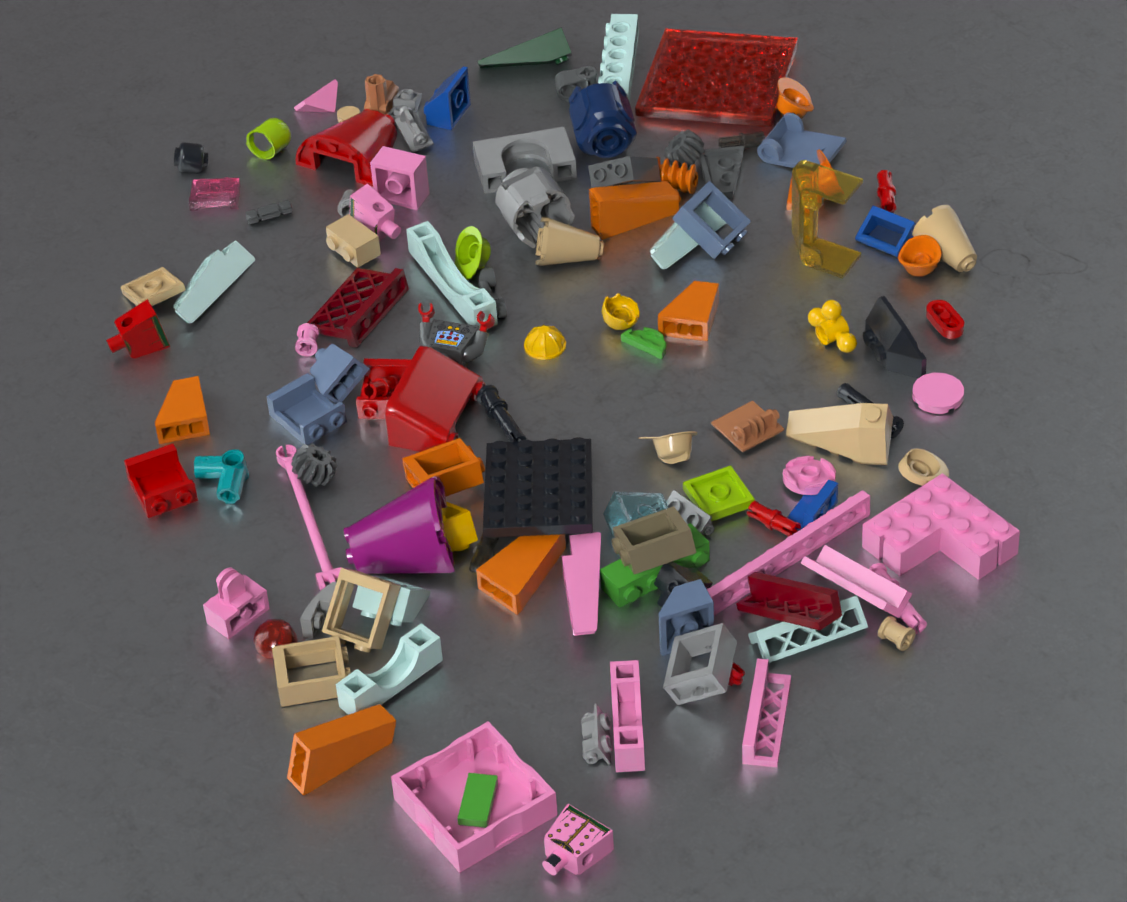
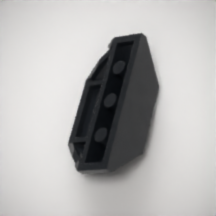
(893, 341)

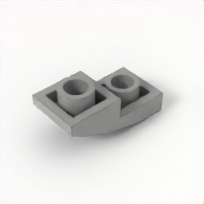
(407, 98)
(316, 612)

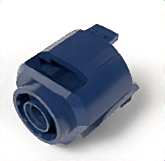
(602, 119)

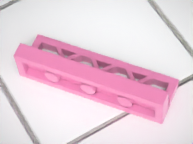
(860, 581)
(757, 711)

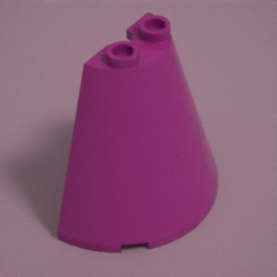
(403, 534)

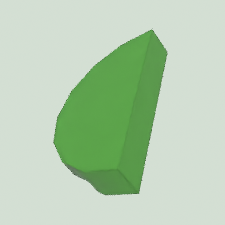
(647, 340)

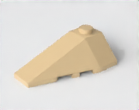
(849, 430)

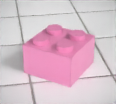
(400, 177)

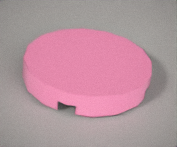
(938, 393)
(808, 475)

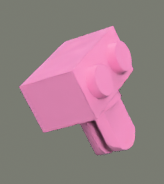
(236, 604)

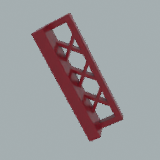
(791, 601)

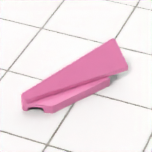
(582, 581)

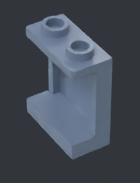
(305, 410)

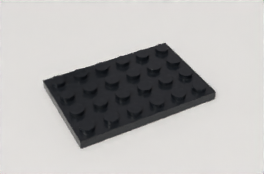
(538, 488)

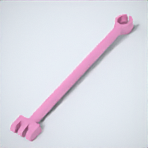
(328, 573)

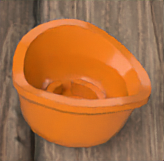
(920, 255)

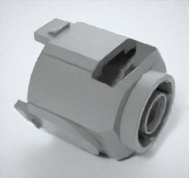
(529, 196)

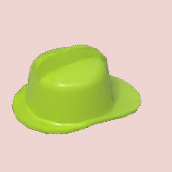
(471, 252)

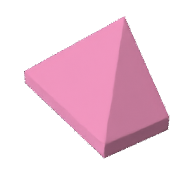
(321, 101)

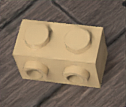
(353, 240)

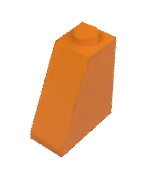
(691, 312)
(182, 412)

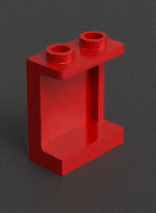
(376, 407)
(160, 480)

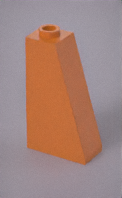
(630, 206)
(520, 569)
(337, 746)

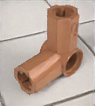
(380, 93)

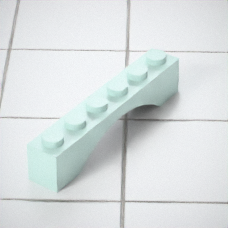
(432, 256)

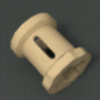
(896, 633)

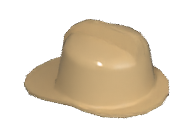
(673, 447)

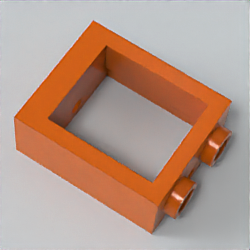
(456, 478)

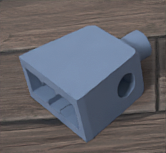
(336, 372)

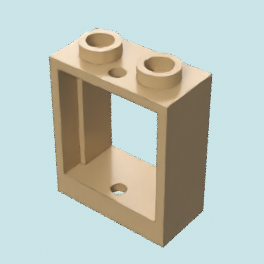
(339, 604)
(307, 654)

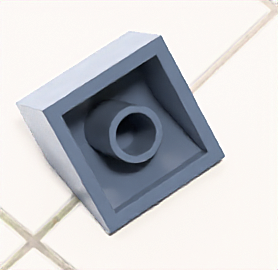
(684, 611)

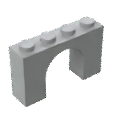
(546, 145)

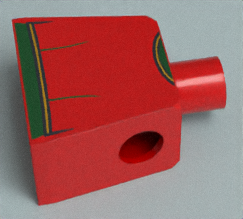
(139, 332)

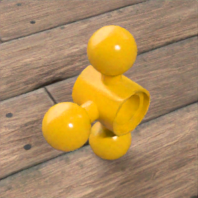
(832, 326)

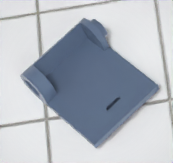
(791, 143)

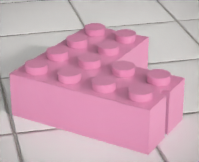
(944, 520)

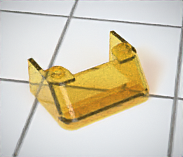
(809, 188)

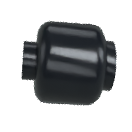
(190, 158)

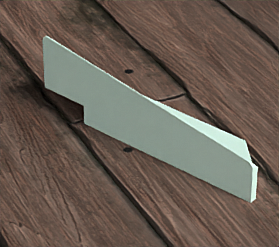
(677, 243)
(212, 279)

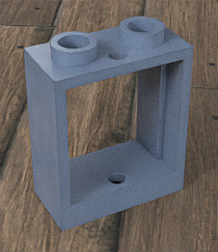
(701, 232)

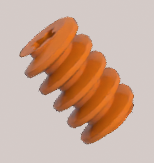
(677, 177)

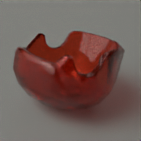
(273, 633)

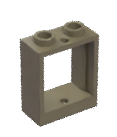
(653, 540)

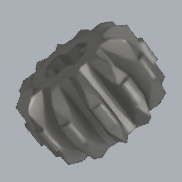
(684, 148)
(314, 464)

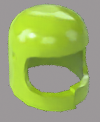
(277, 134)

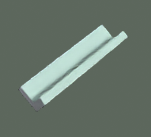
(783, 627)

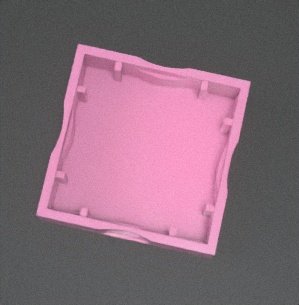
(435, 788)

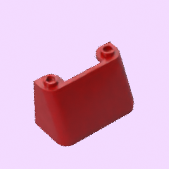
(429, 401)

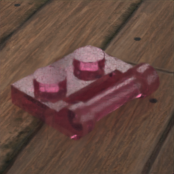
(214, 193)

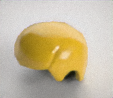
(620, 312)

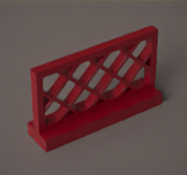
(368, 312)

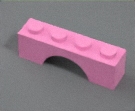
(627, 716)

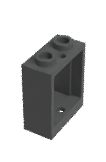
(624, 171)

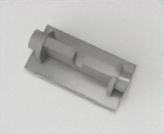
(413, 130)
(691, 513)
(596, 727)

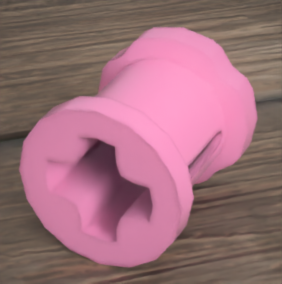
(307, 341)

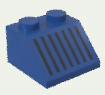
(449, 101)

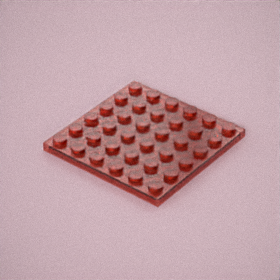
(716, 77)

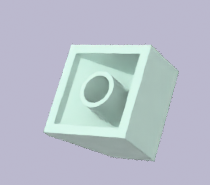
(407, 605)

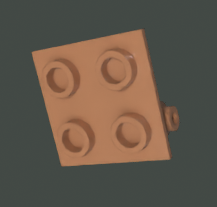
(748, 425)

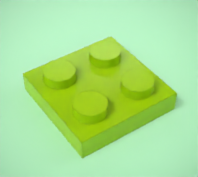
(719, 493)

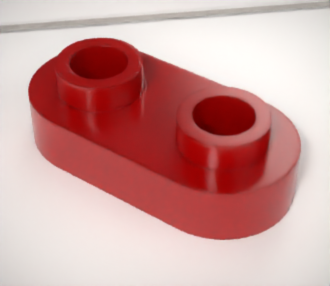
(945, 319)

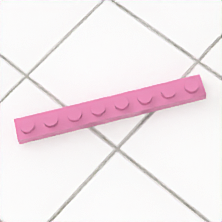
(792, 549)

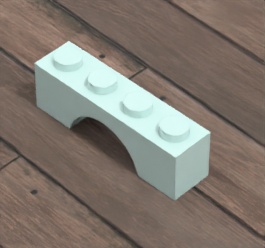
(415, 656)

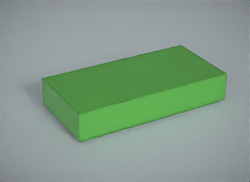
(477, 800)

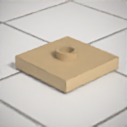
(153, 286)

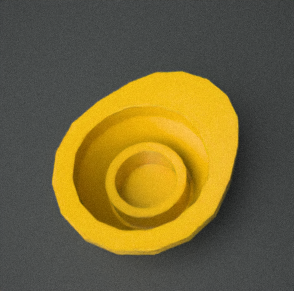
(544, 342)

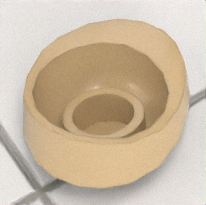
(921, 466)

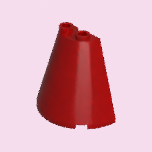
(352, 141)

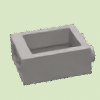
(714, 679)

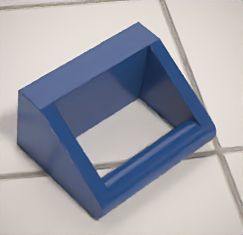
(887, 220)

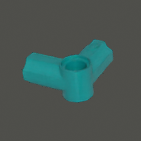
(230, 469)

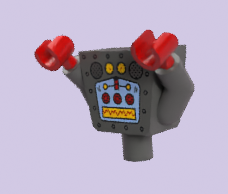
(454, 339)

